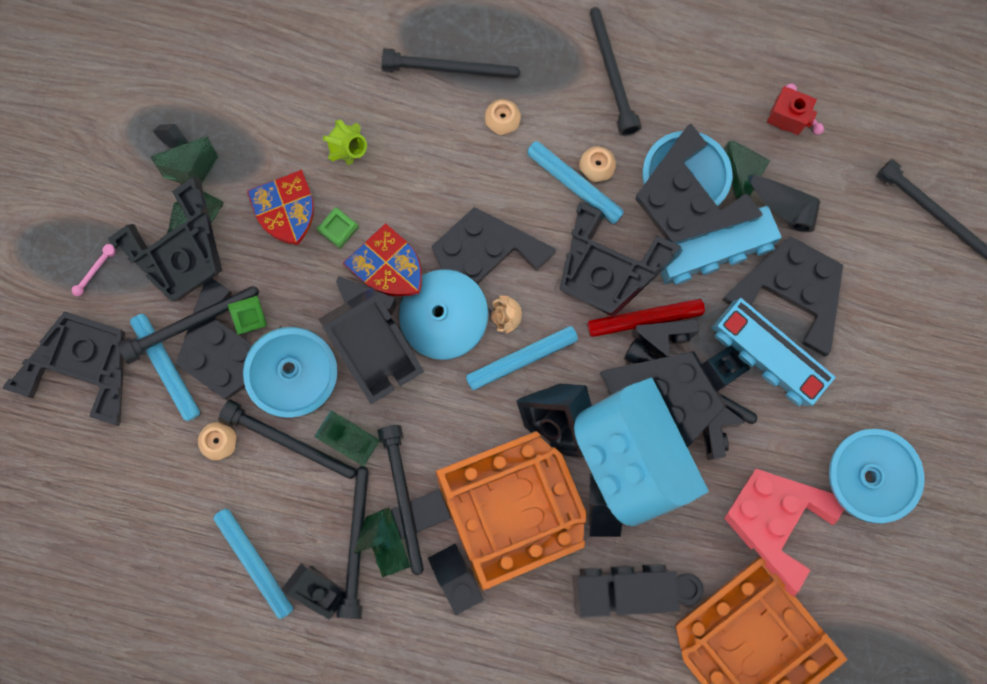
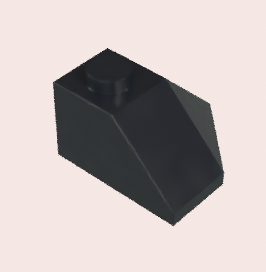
(554, 414)

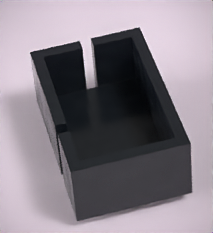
(371, 344)
(625, 591)

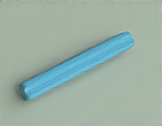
(574, 181)
(521, 358)
(166, 370)
(253, 563)

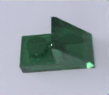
(346, 438)
(383, 537)

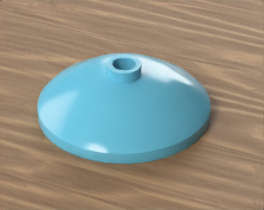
(709, 166)
(459, 326)
(291, 391)
(895, 473)

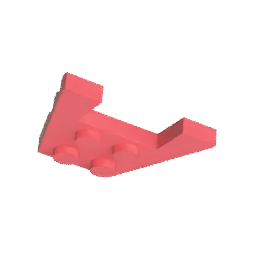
(767, 515)

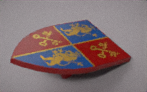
(284, 207)
(387, 264)

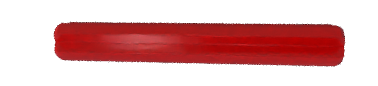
(648, 316)

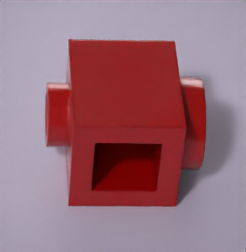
(792, 111)

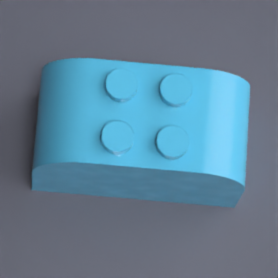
(638, 454)

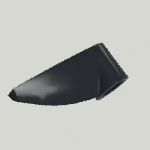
(789, 203)

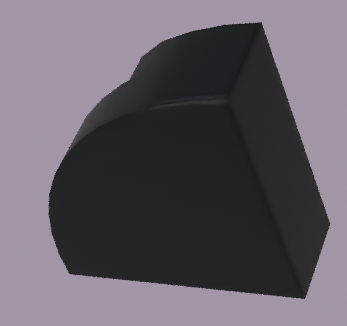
(170, 135)

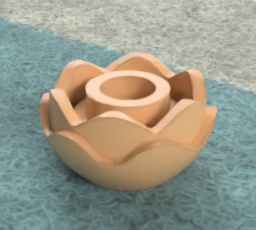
(502, 125)
(594, 172)
(506, 314)
(226, 443)

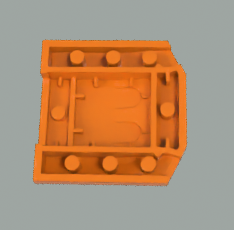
(513, 508)
(755, 635)

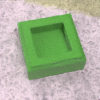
(337, 228)
(247, 315)

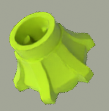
(345, 142)

